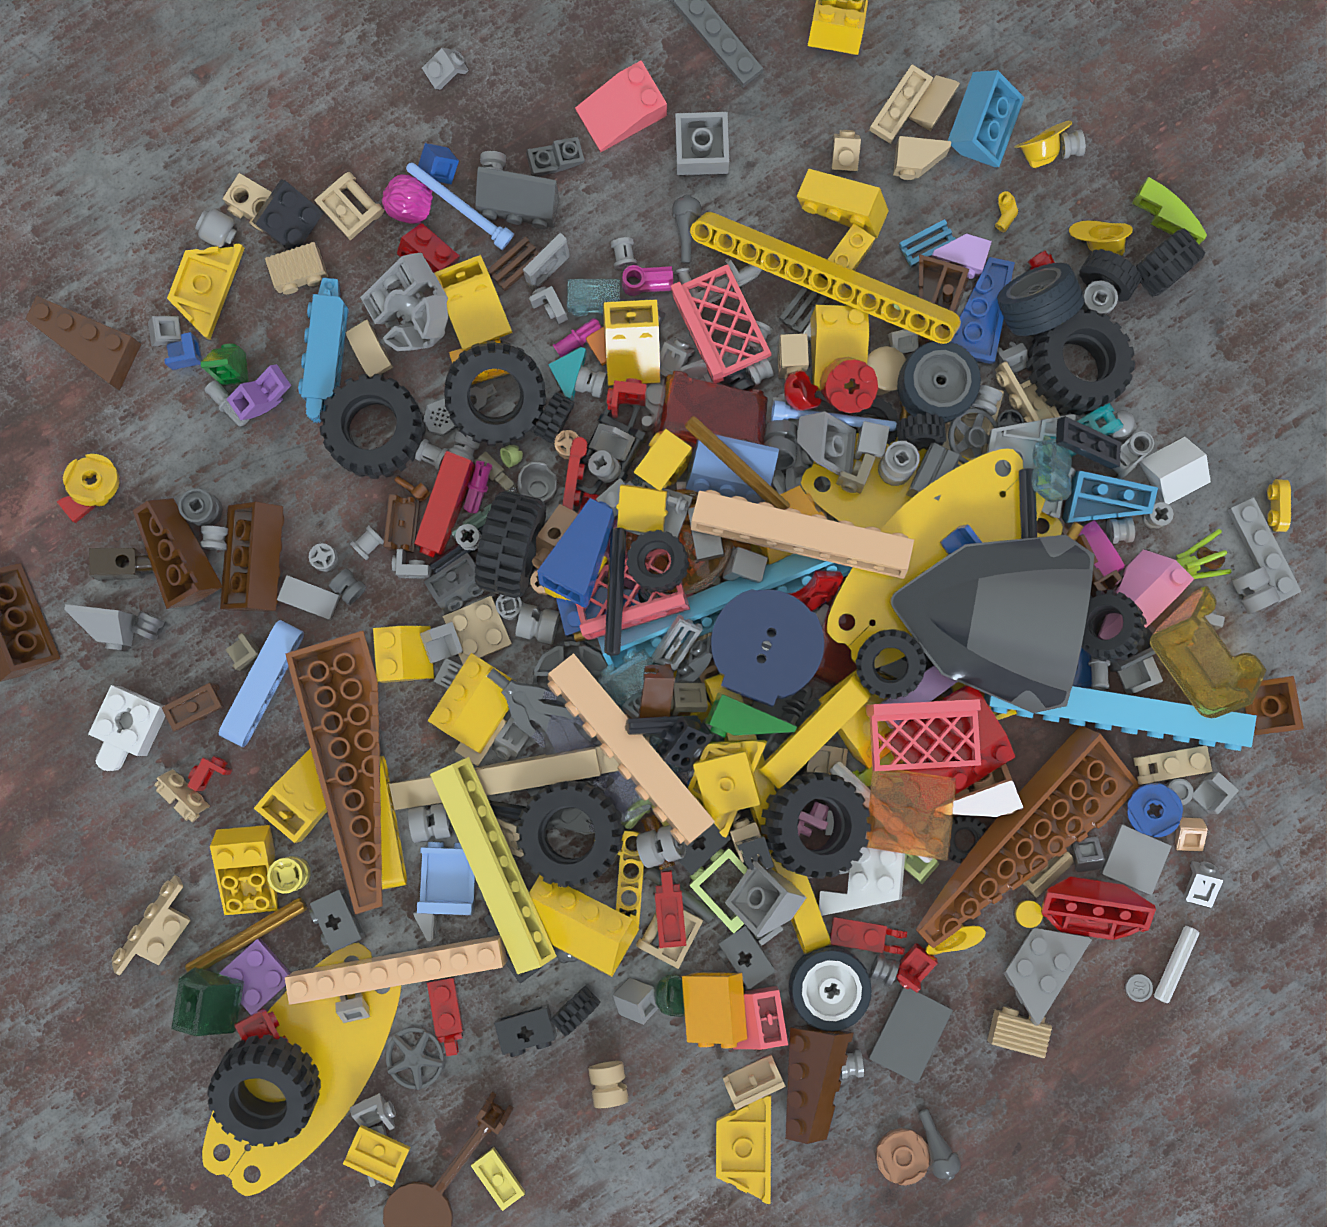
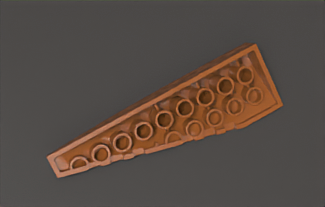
(341, 719)
(1060, 805)

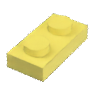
(498, 1178)

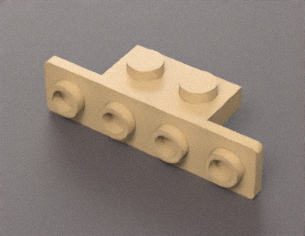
(1023, 397)
(156, 931)

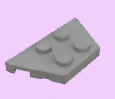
(1043, 968)

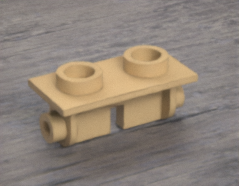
(172, 787)

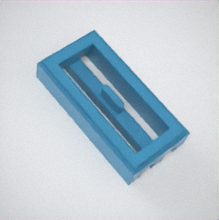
(942, 225)

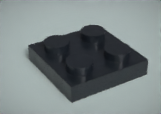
(287, 216)

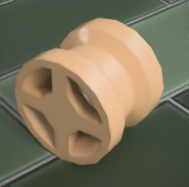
(564, 439)

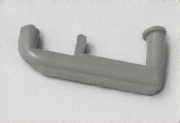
(742, 277)

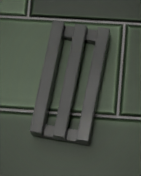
(791, 323)

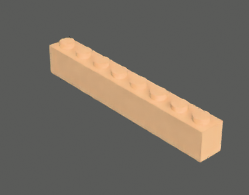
(802, 534)
(632, 752)
(396, 969)

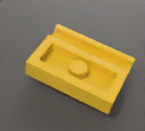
(376, 1155)

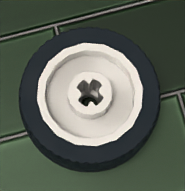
(843, 1004)

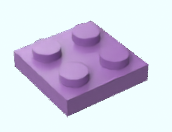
(261, 974)

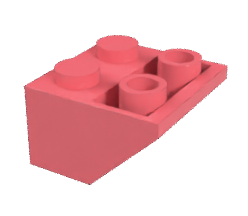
(763, 1019)

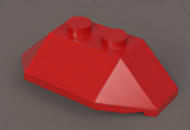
(1096, 909)

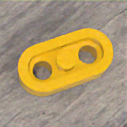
(1280, 514)

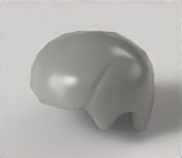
(537, 481)

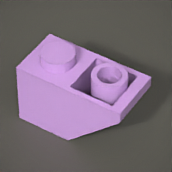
(965, 252)

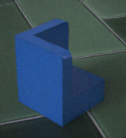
(438, 163)
(184, 352)
(959, 537)

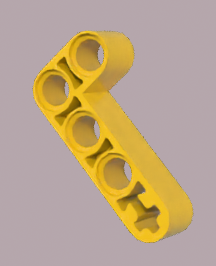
(628, 883)

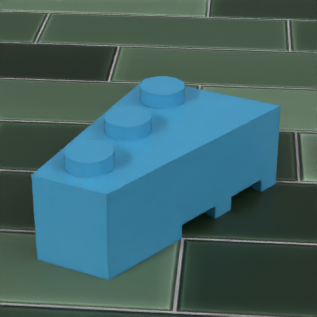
(1106, 497)

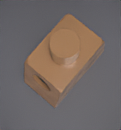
(552, 533)

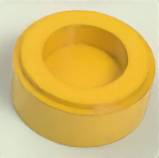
(1028, 914)

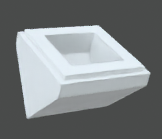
(903, 340)

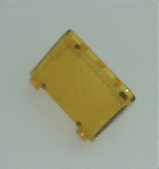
(1201, 661)

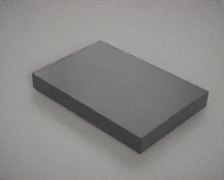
(910, 1034)

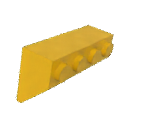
(583, 925)

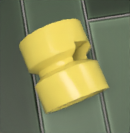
(288, 874)

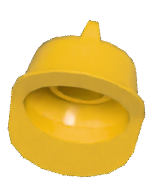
(1044, 146)
(1102, 235)
(960, 940)

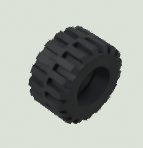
(1169, 262)
(1128, 637)
(891, 688)

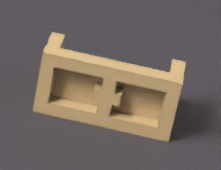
(753, 1081)

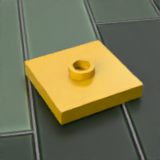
(727, 783)

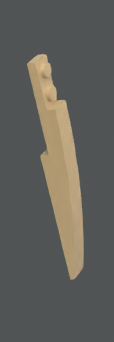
(513, 775)

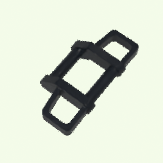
(640, 437)

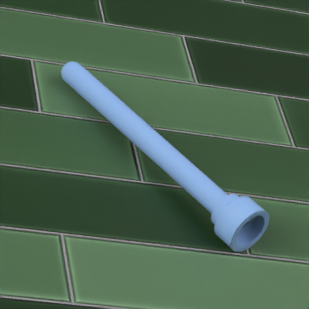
(500, 235)
(782, 411)

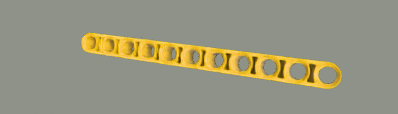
(836, 274)
(808, 920)

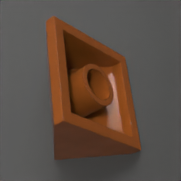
(1276, 706)

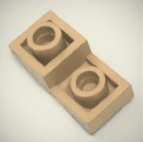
(368, 349)

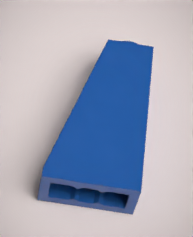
(578, 555)

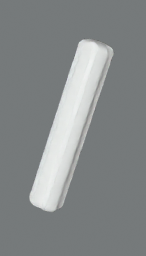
(1176, 964)

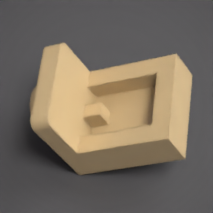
(846, 150)

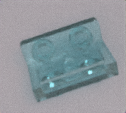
(626, 678)

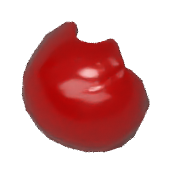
(800, 391)

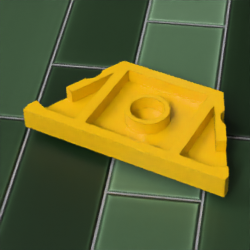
(204, 285)
(715, 749)
(745, 1148)

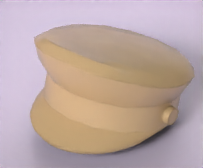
(887, 365)

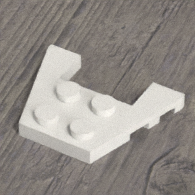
(872, 880)

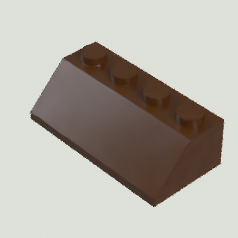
(252, 557)
(23, 631)

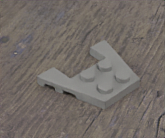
(1022, 440)

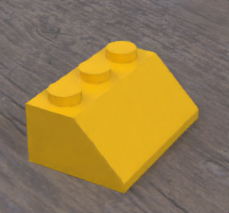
(471, 705)

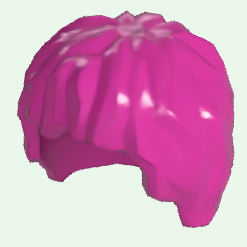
(407, 199)

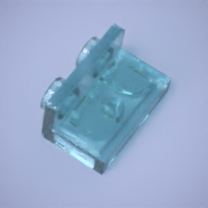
(590, 295)

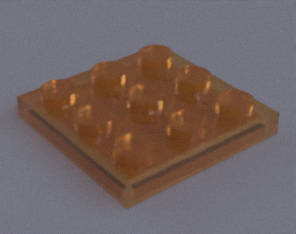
(911, 813)

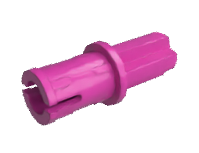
(576, 338)
(477, 487)

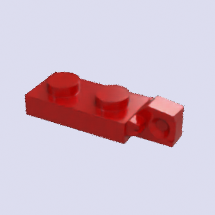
(670, 913)
(446, 1013)

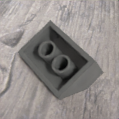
(516, 197)

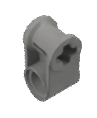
(1130, 455)

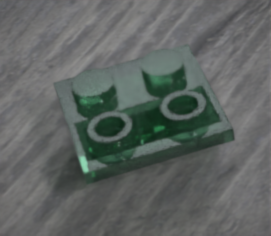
(206, 1003)

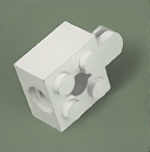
(126, 725)

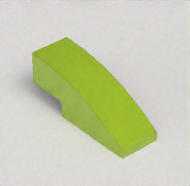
(1168, 209)

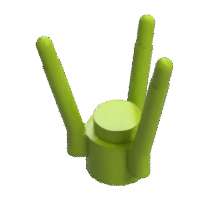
(1192, 564)

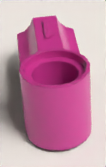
(650, 279)

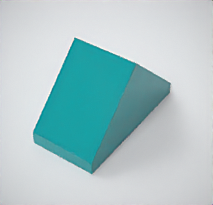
(566, 371)

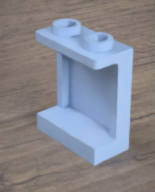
(446, 881)

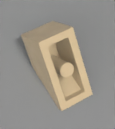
(917, 156)

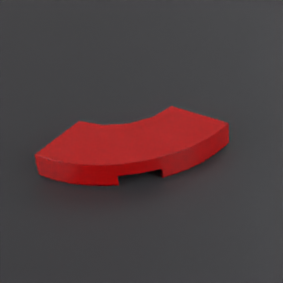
(819, 589)

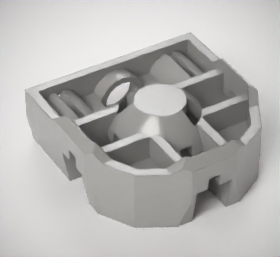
(421, 315)

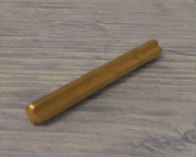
(735, 463)
(248, 935)

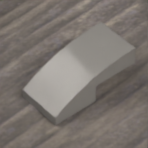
(308, 597)

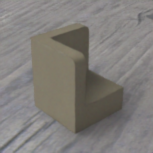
(243, 652)

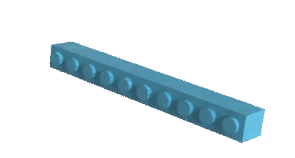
(784, 575)
(1145, 714)

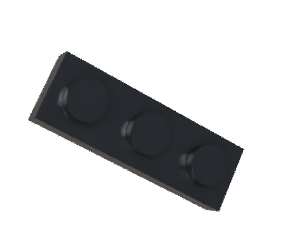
(1088, 442)

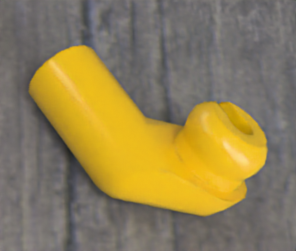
(1008, 210)

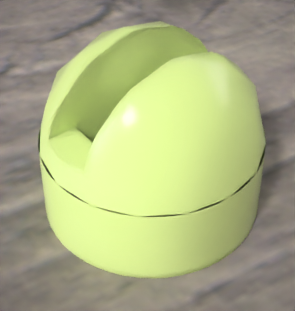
(511, 455)

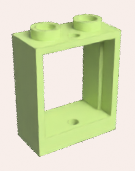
(702, 874)

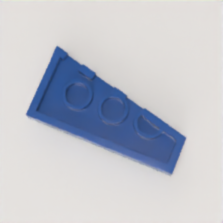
(981, 316)

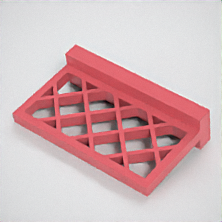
(699, 332)
(639, 613)
(928, 711)

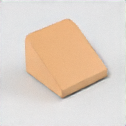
(1191, 834)

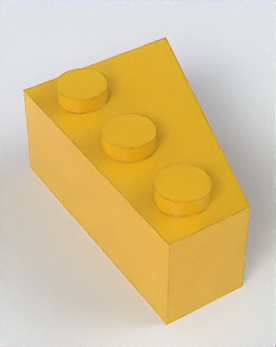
(843, 201)
(665, 460)

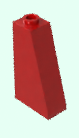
(444, 504)

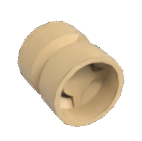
(608, 1084)

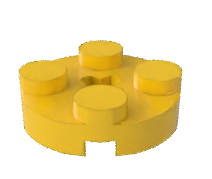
(96, 493)

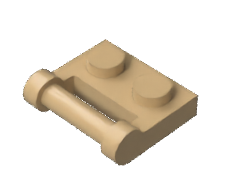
(343, 212)
(672, 955)

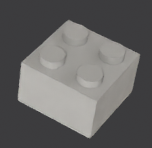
(702, 143)

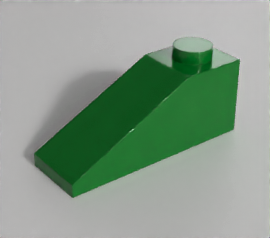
(227, 365)
(741, 719)

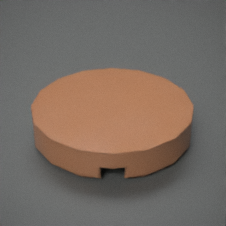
(902, 1156)

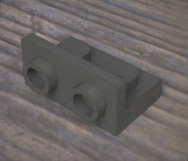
(454, 584)

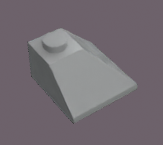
(827, 441)
(104, 625)
(764, 899)

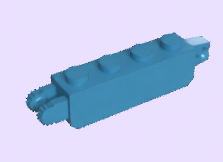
(325, 347)

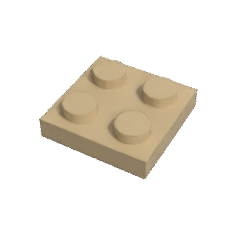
(479, 629)

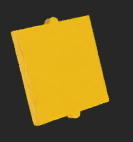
(641, 508)

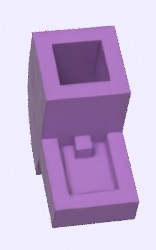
(259, 396)

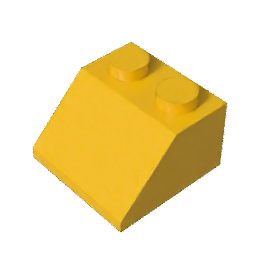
(401, 654)

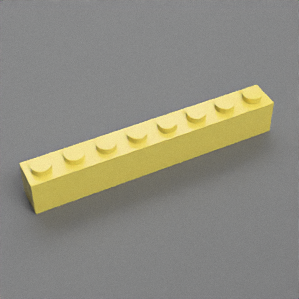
(493, 866)

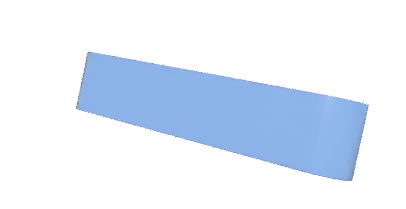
(260, 684)

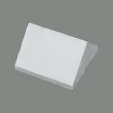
(1176, 470)

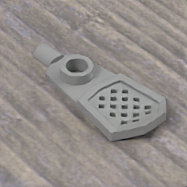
(481, 396)

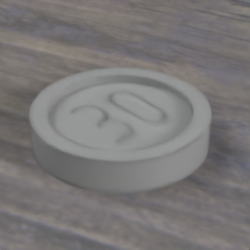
(1138, 987)

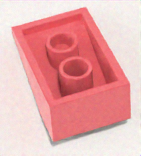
(622, 107)

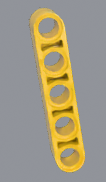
(815, 731)
(392, 855)

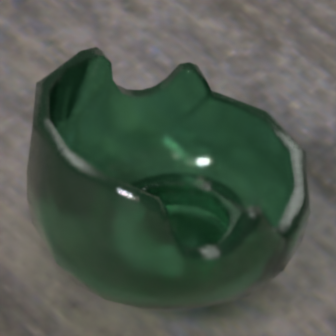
(670, 996)

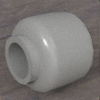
(216, 228)

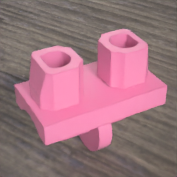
(815, 818)

